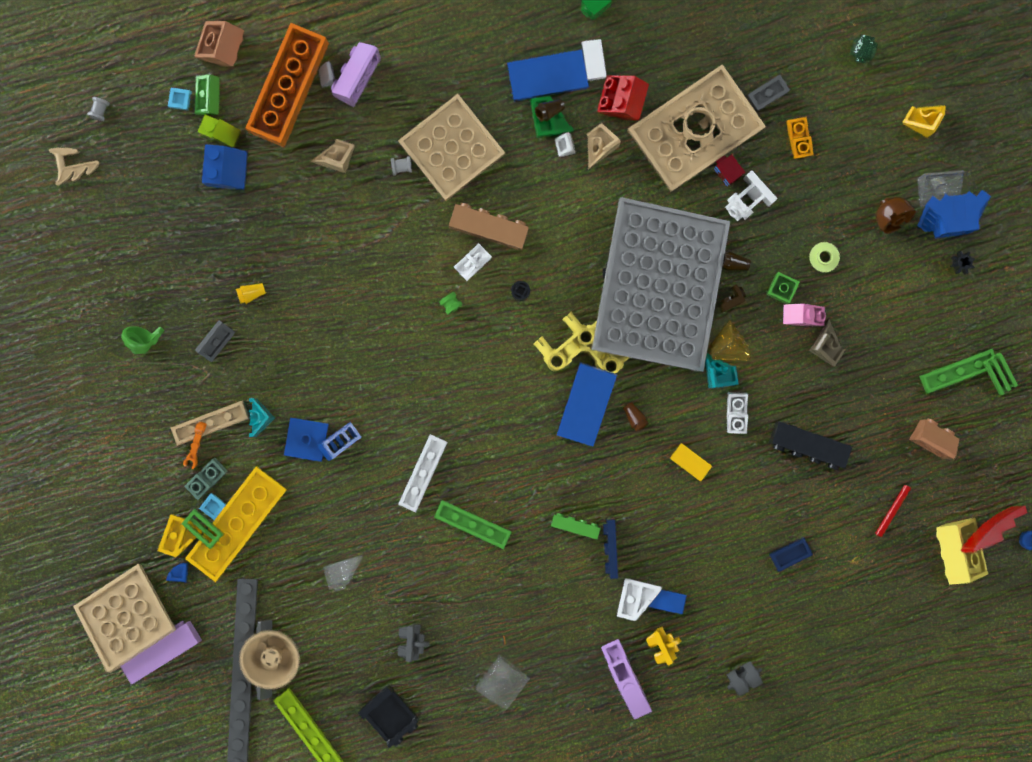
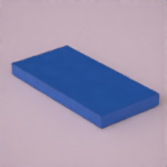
(547, 75)
(586, 404)

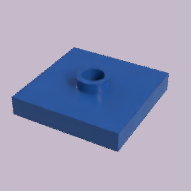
(303, 439)

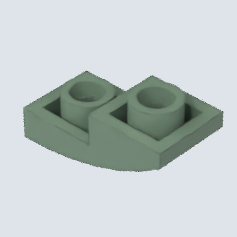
(206, 478)

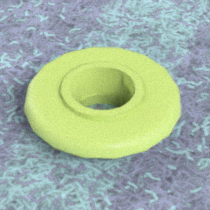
(815, 257)

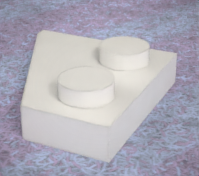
(636, 598)

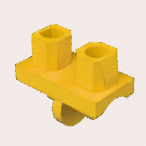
(667, 645)

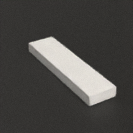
(422, 473)

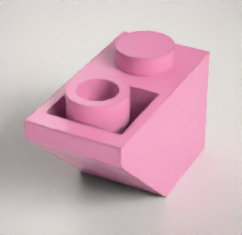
(804, 315)

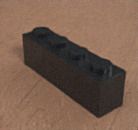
(810, 445)

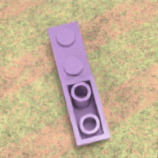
(626, 679)

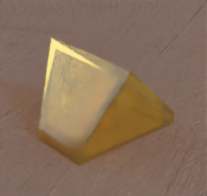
(730, 345)

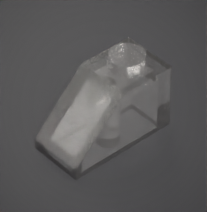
(341, 572)

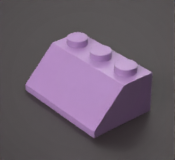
(356, 73)

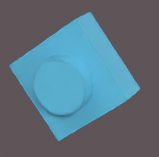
(179, 99)
(212, 506)

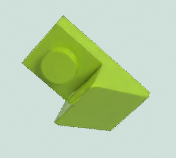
(219, 131)

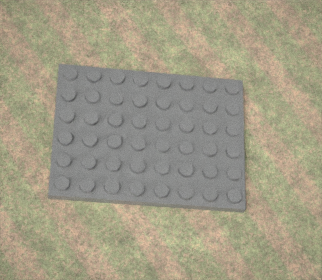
(661, 285)

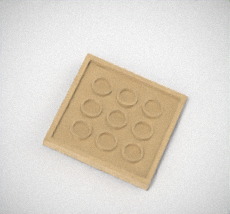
(451, 147)
(124, 618)

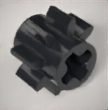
(968, 261)

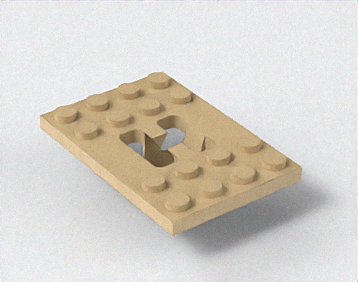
(723, 107)

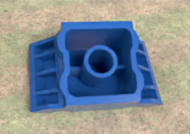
(953, 214)

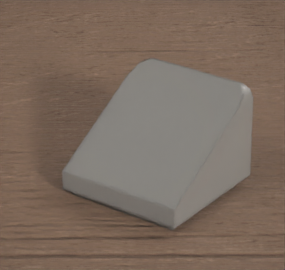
(326, 74)

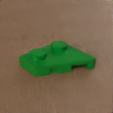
(554, 126)

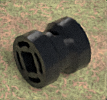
(520, 291)

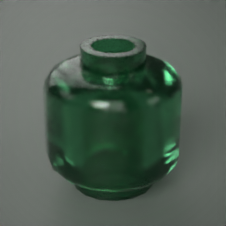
(863, 48)

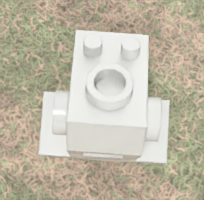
(756, 191)

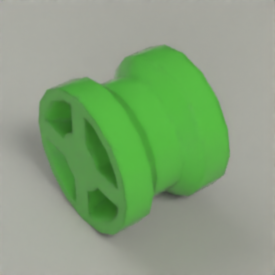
(451, 303)

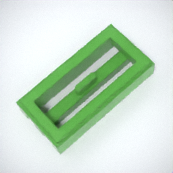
(1007, 386)
(210, 545)

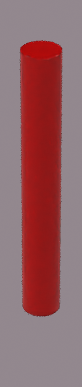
(892, 511)

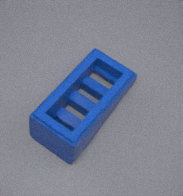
(326, 451)

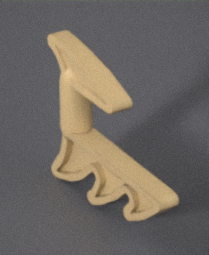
(65, 173)

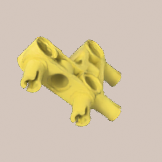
(575, 345)

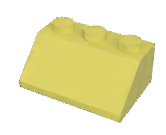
(960, 566)

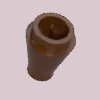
(635, 417)

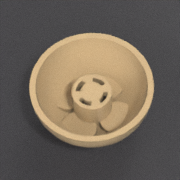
(262, 666)

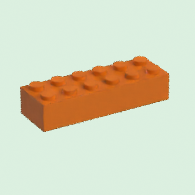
(287, 85)

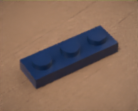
(610, 549)

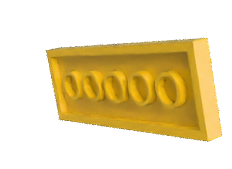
(238, 523)

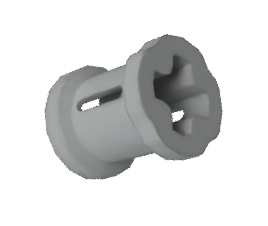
(98, 108)
(401, 165)

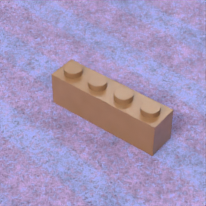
(489, 227)

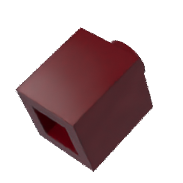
(728, 169)

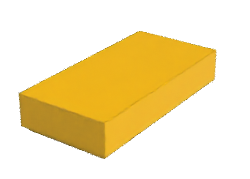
(690, 462)

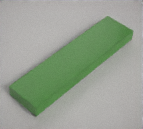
(956, 372)
(472, 524)

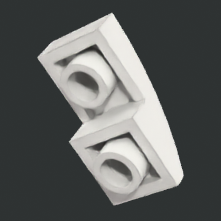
(737, 413)

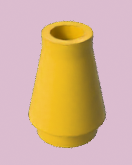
(250, 292)

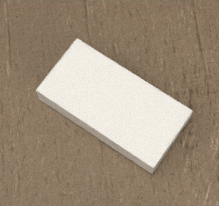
(594, 59)

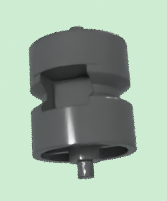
(745, 678)

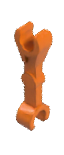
(199, 431)

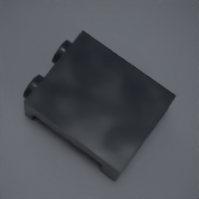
(390, 716)

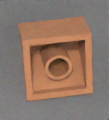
(219, 43)
(935, 439)

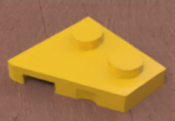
(176, 536)

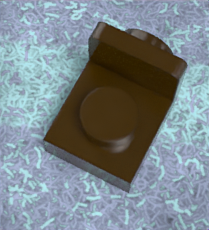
(731, 302)

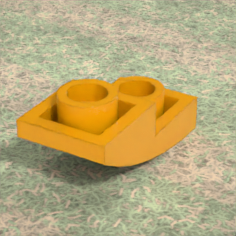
(799, 137)

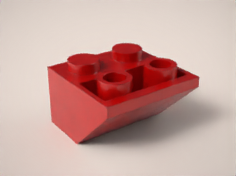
(623, 97)

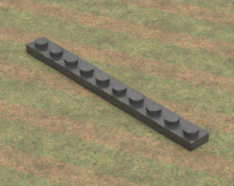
(241, 687)

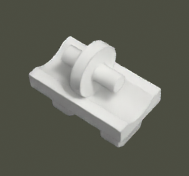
(473, 262)

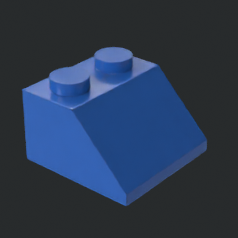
(224, 167)

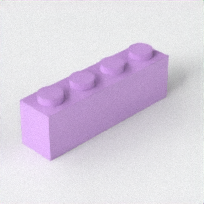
(161, 652)

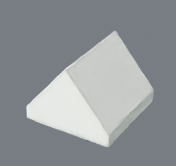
(565, 145)

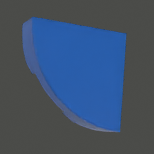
(179, 573)

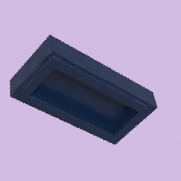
(791, 554)

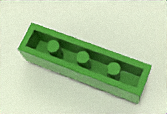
(578, 527)

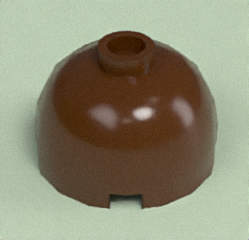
(893, 213)

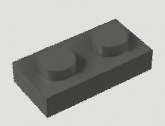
(768, 93)
(215, 341)

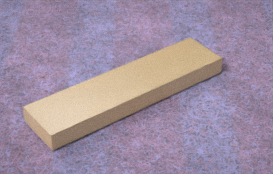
(215, 421)

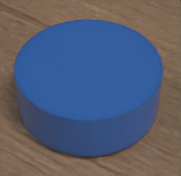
(1026, 540)

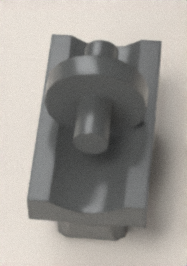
(415, 642)

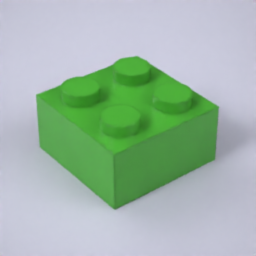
(783, 288)

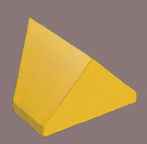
(925, 119)

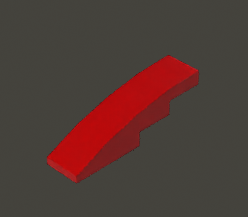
(991, 530)

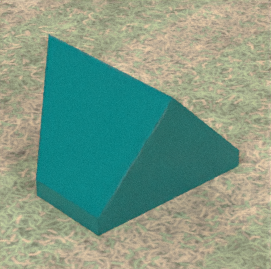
(720, 373)
(259, 417)

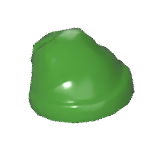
(139, 339)

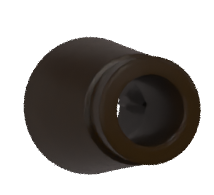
(548, 110)
(735, 262)

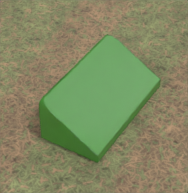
(207, 95)

